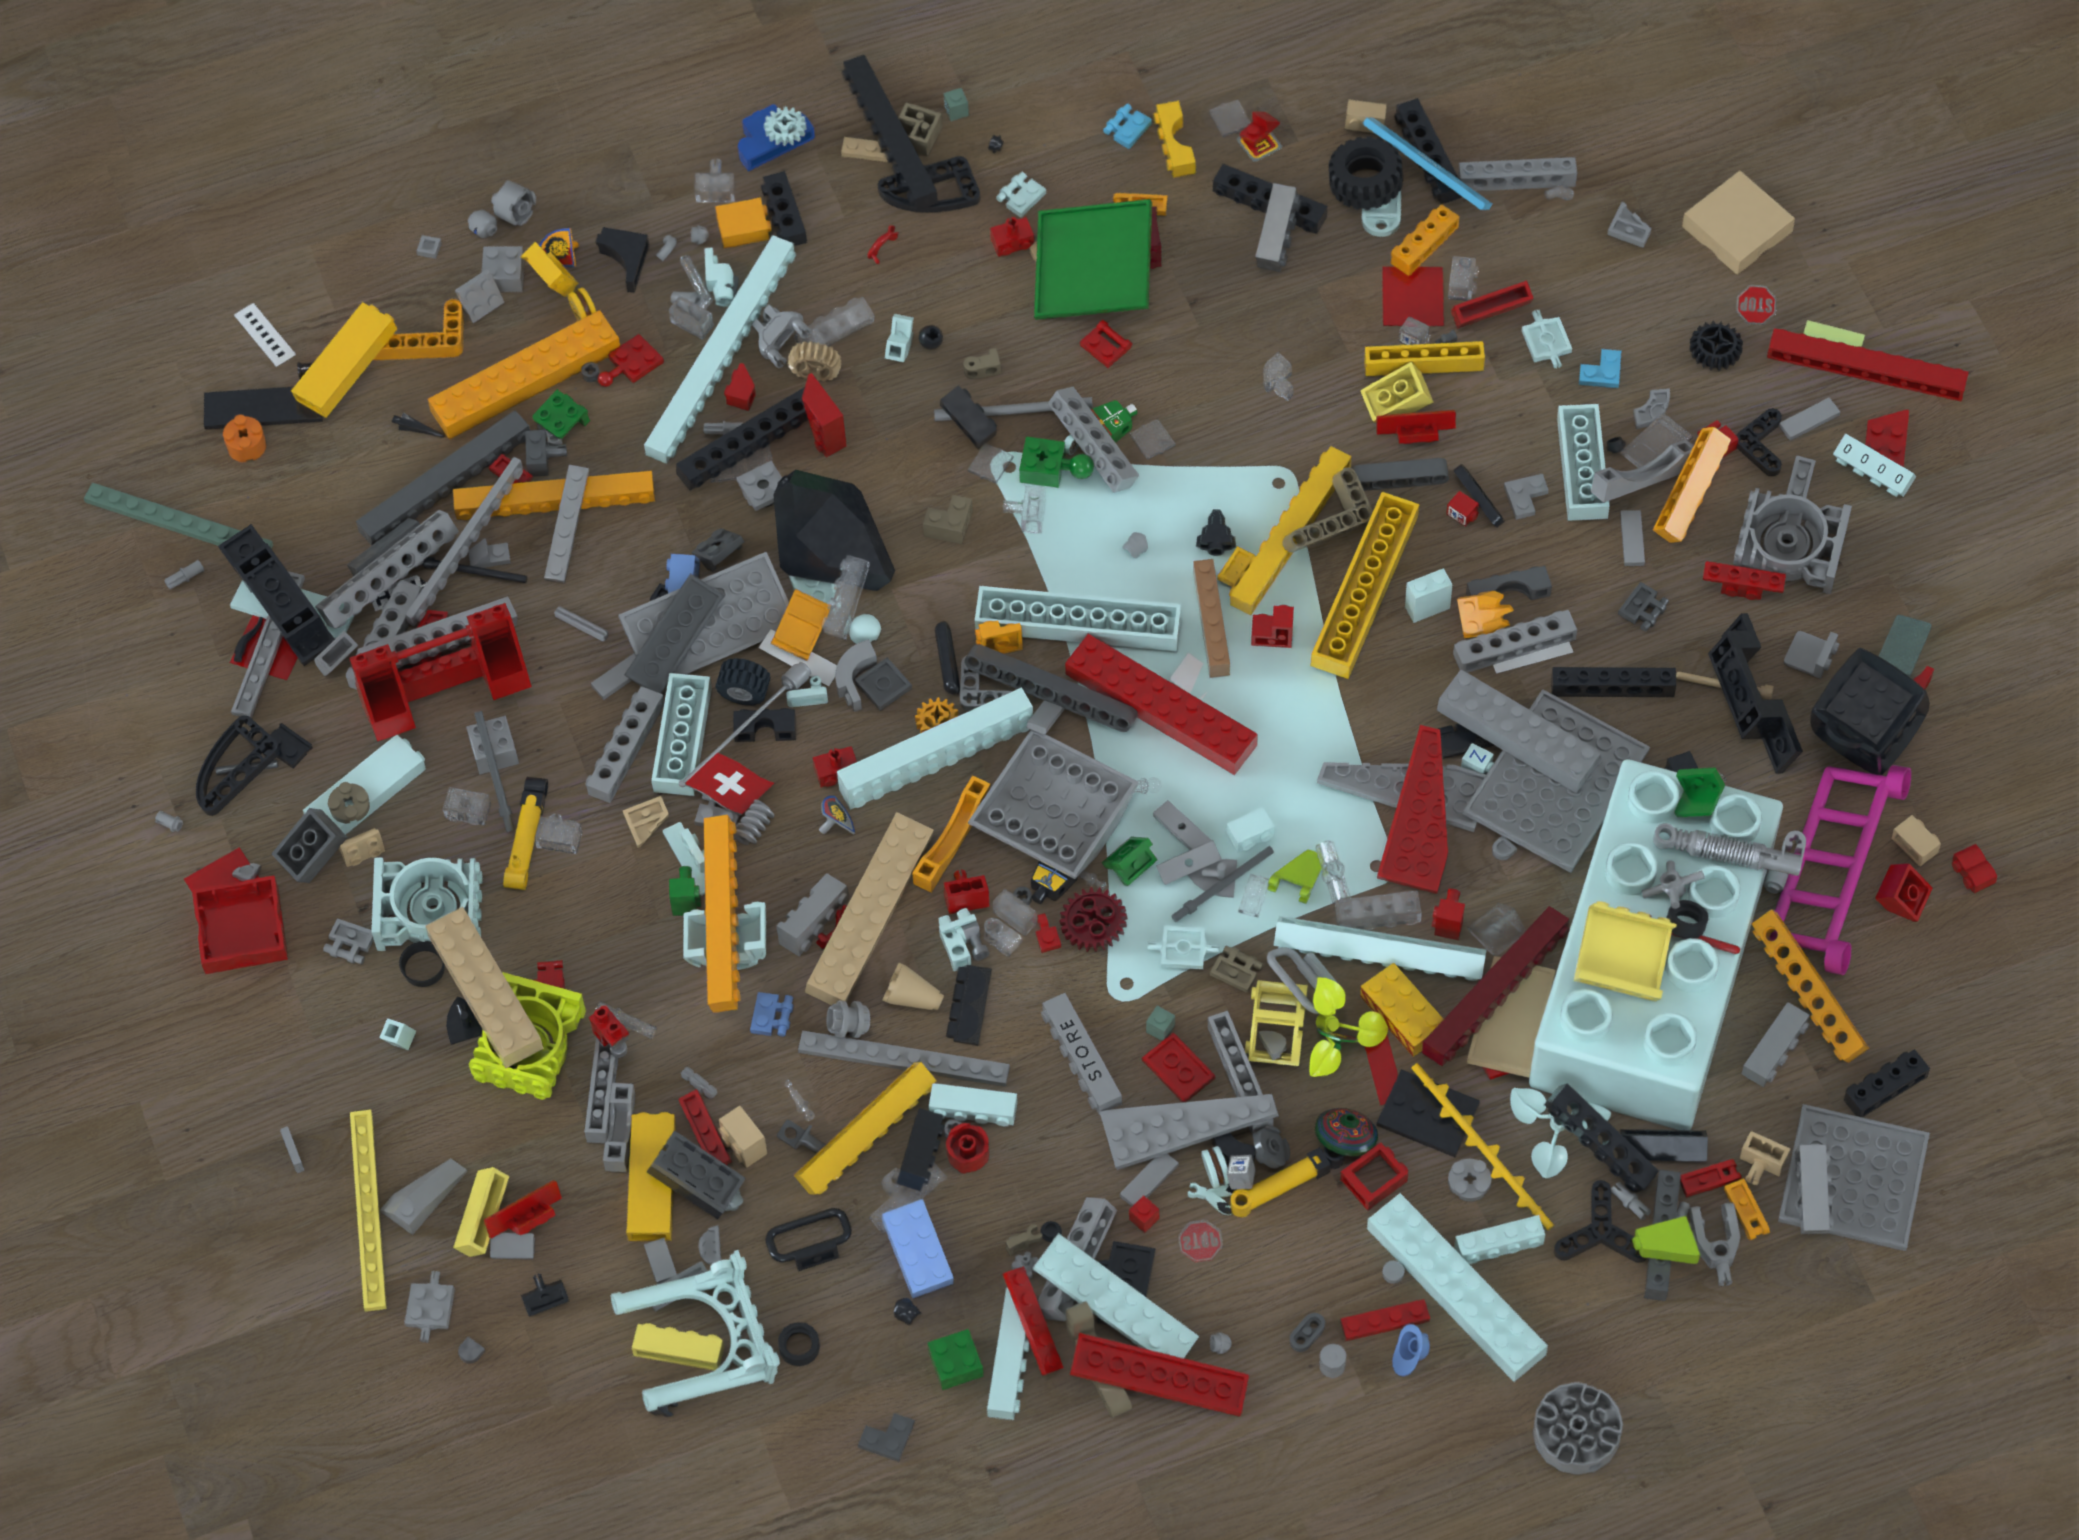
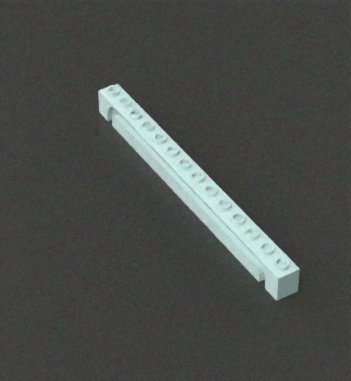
(719, 350)

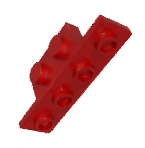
(1416, 426)
(1743, 581)
(525, 1212)

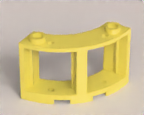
(1278, 994)

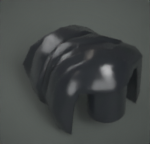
(906, 1310)

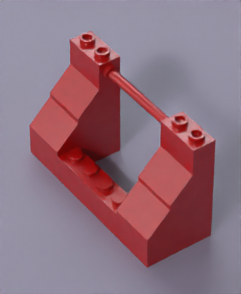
(493, 655)

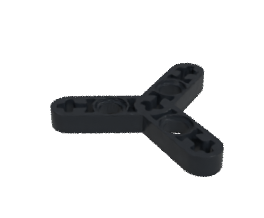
(1592, 1233)

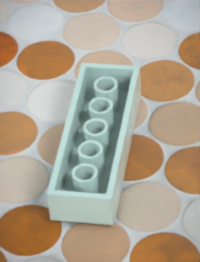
(1581, 457)
(681, 732)

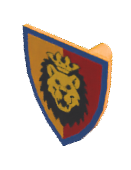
(561, 245)

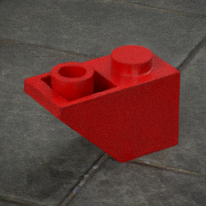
(741, 389)

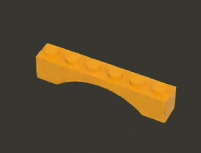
(937, 859)

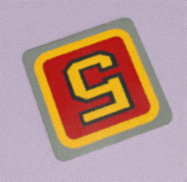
(1263, 149)

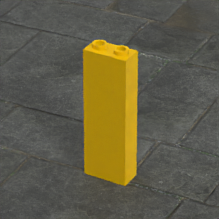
(344, 359)
(648, 1198)

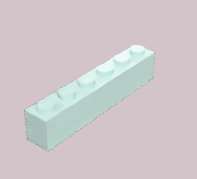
(1008, 1364)

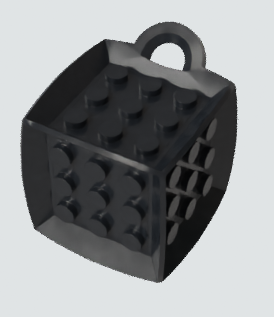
(1869, 711)

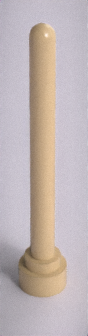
(1765, 691)

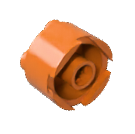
(244, 438)

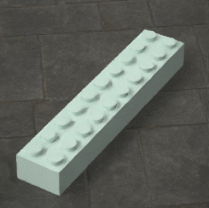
(1074, 616)
(935, 749)
(1457, 1287)

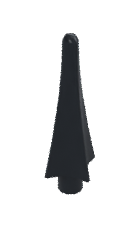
(407, 423)

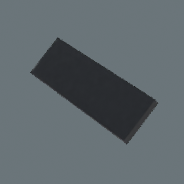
(265, 405)

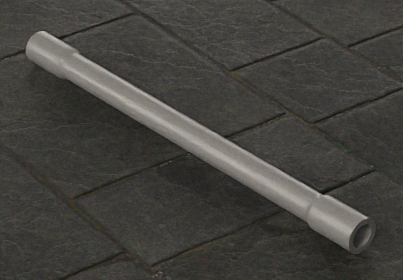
(941, 415)

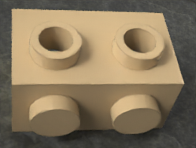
(1358, 111)
(1916, 840)

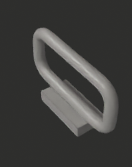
(1308, 966)

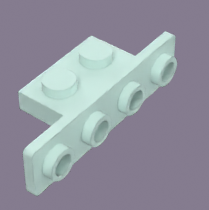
(687, 851)

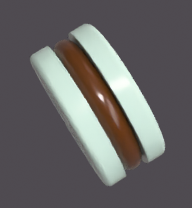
(1215, 1167)

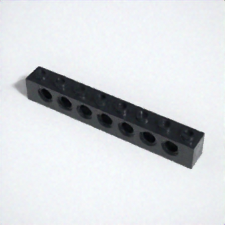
(769, 419)

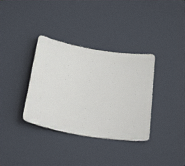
(1187, 673)

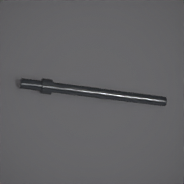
(431, 562)

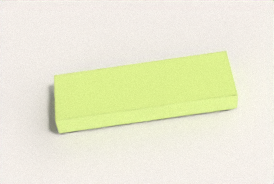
(1833, 334)

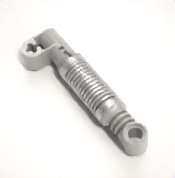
(1753, 856)

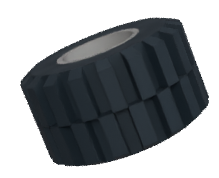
(743, 681)

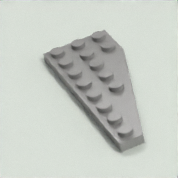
(1385, 782)

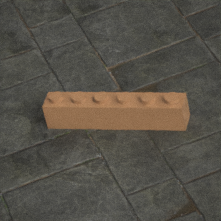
(1211, 618)

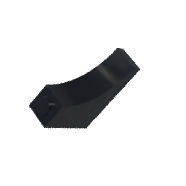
(627, 249)

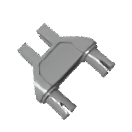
(777, 332)

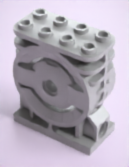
(1789, 558)

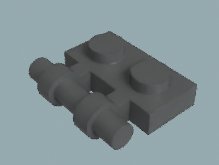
(1637, 604)

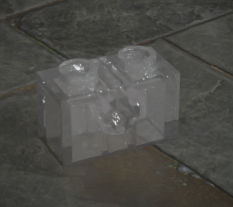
(466, 806)

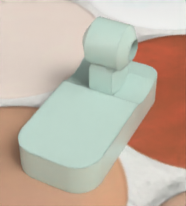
(810, 696)

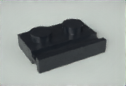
(292, 745)

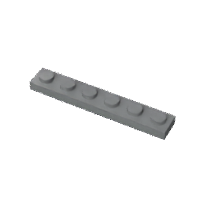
(566, 523)

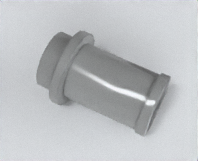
(169, 821)

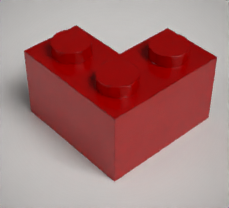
(1275, 629)

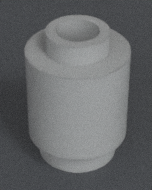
(1775, 881)

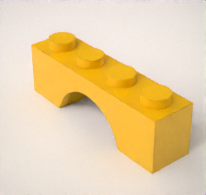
(1180, 157)

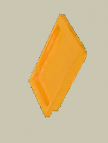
(800, 625)

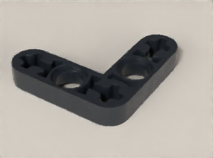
(1755, 444)

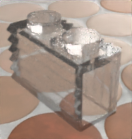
(1014, 912)

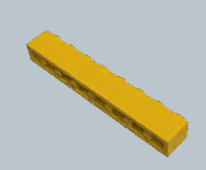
(865, 1128)

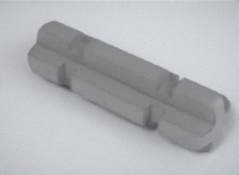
(699, 1083)

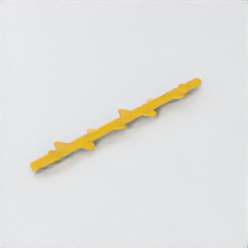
(1474, 1139)

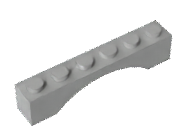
(1614, 483)

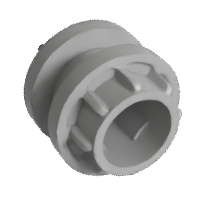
(848, 1019)

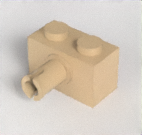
(1763, 1155)

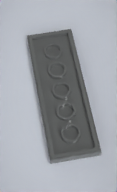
(674, 634)

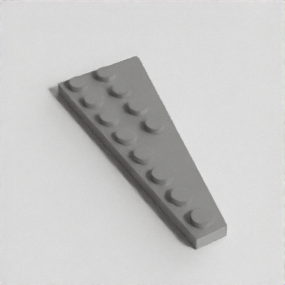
(1155, 1130)

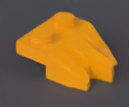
(1482, 613)

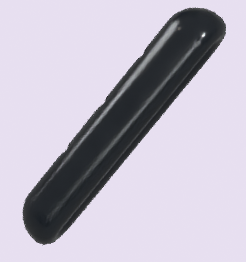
(947, 658)

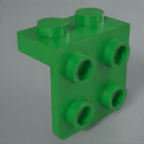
(560, 414)
(1701, 791)

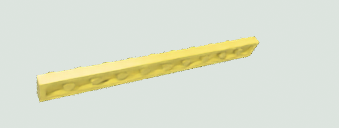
(368, 1210)

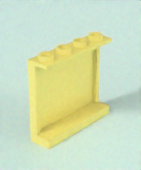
(1623, 951)

